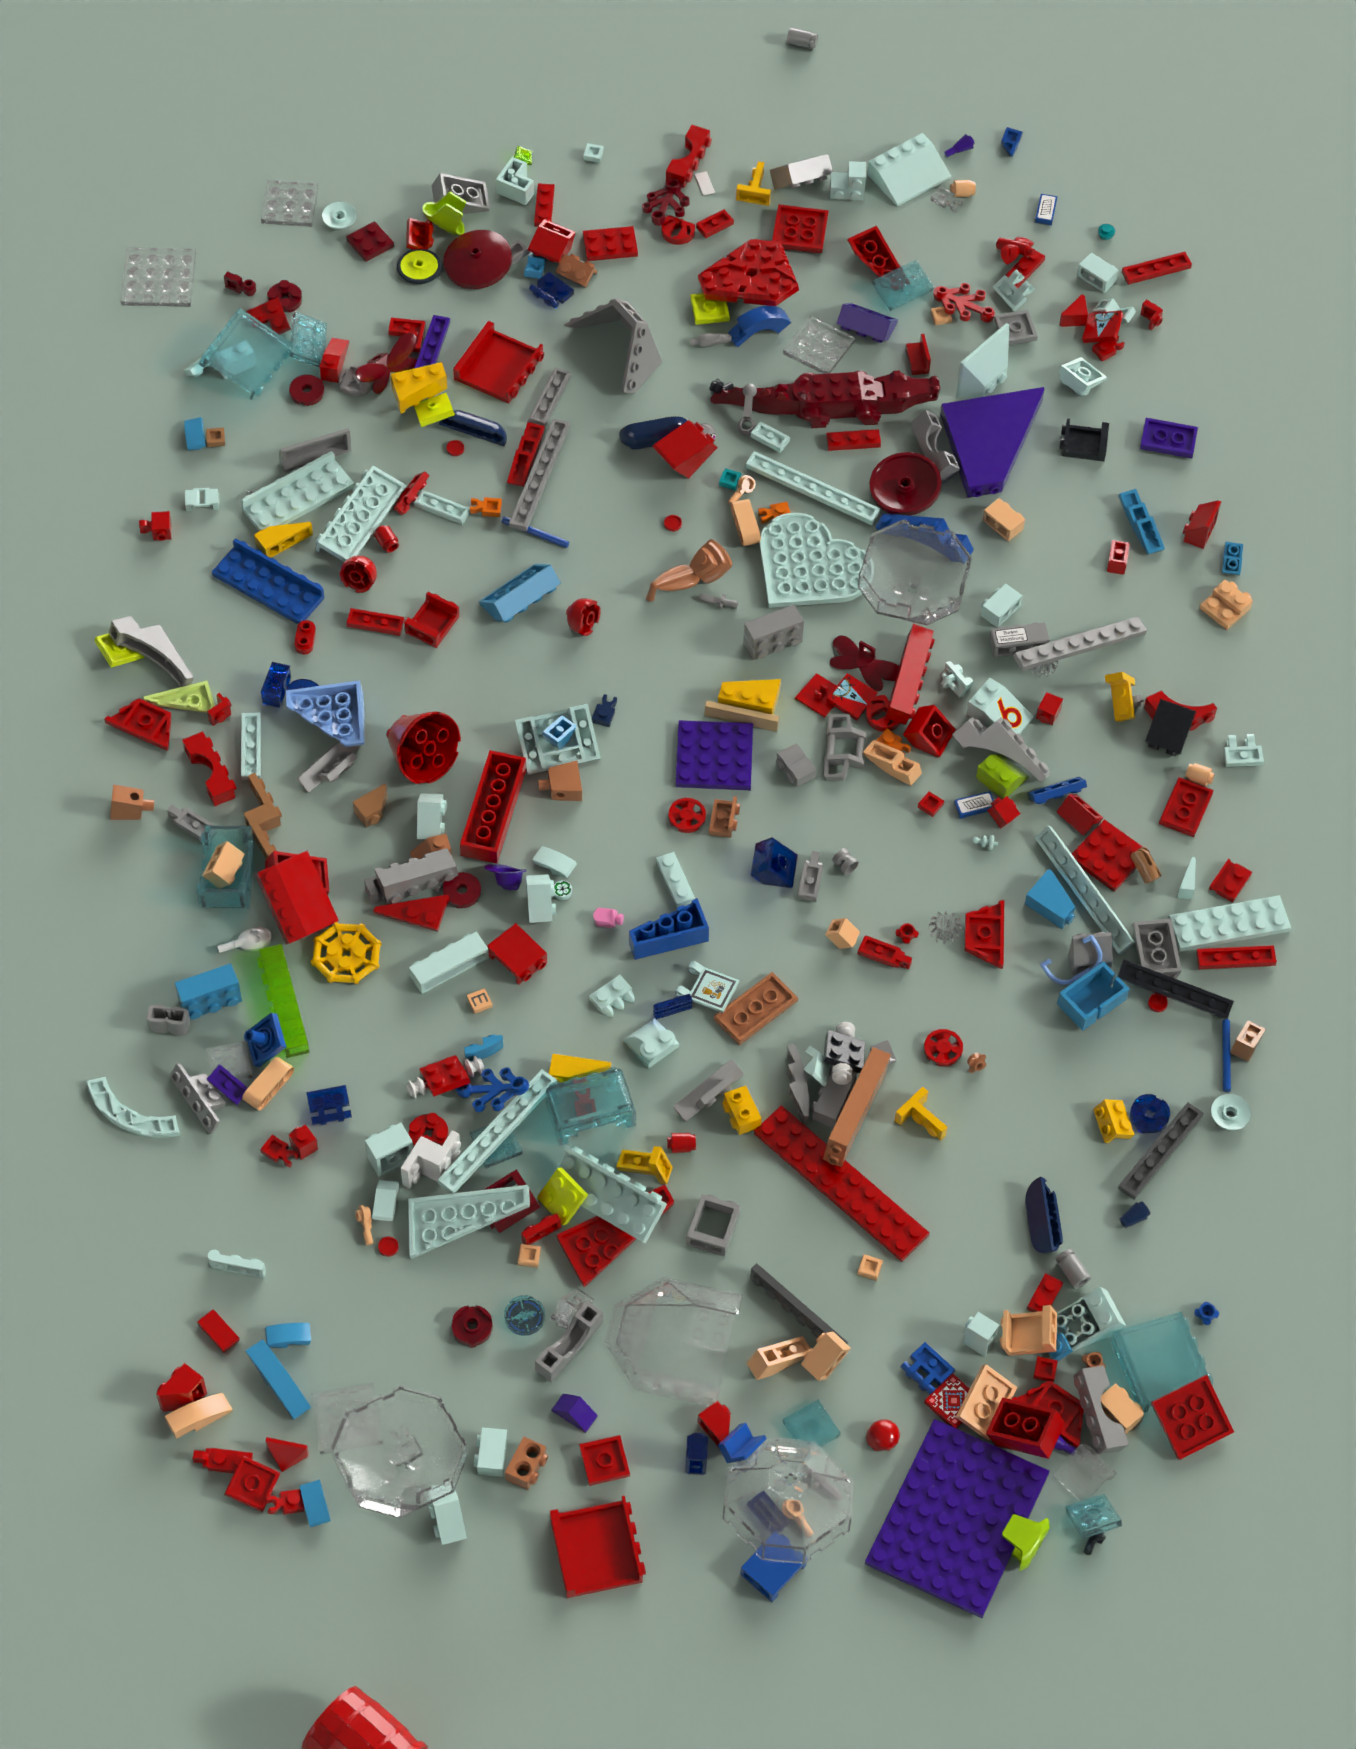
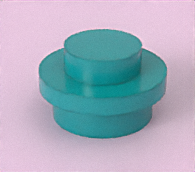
(1106, 231)

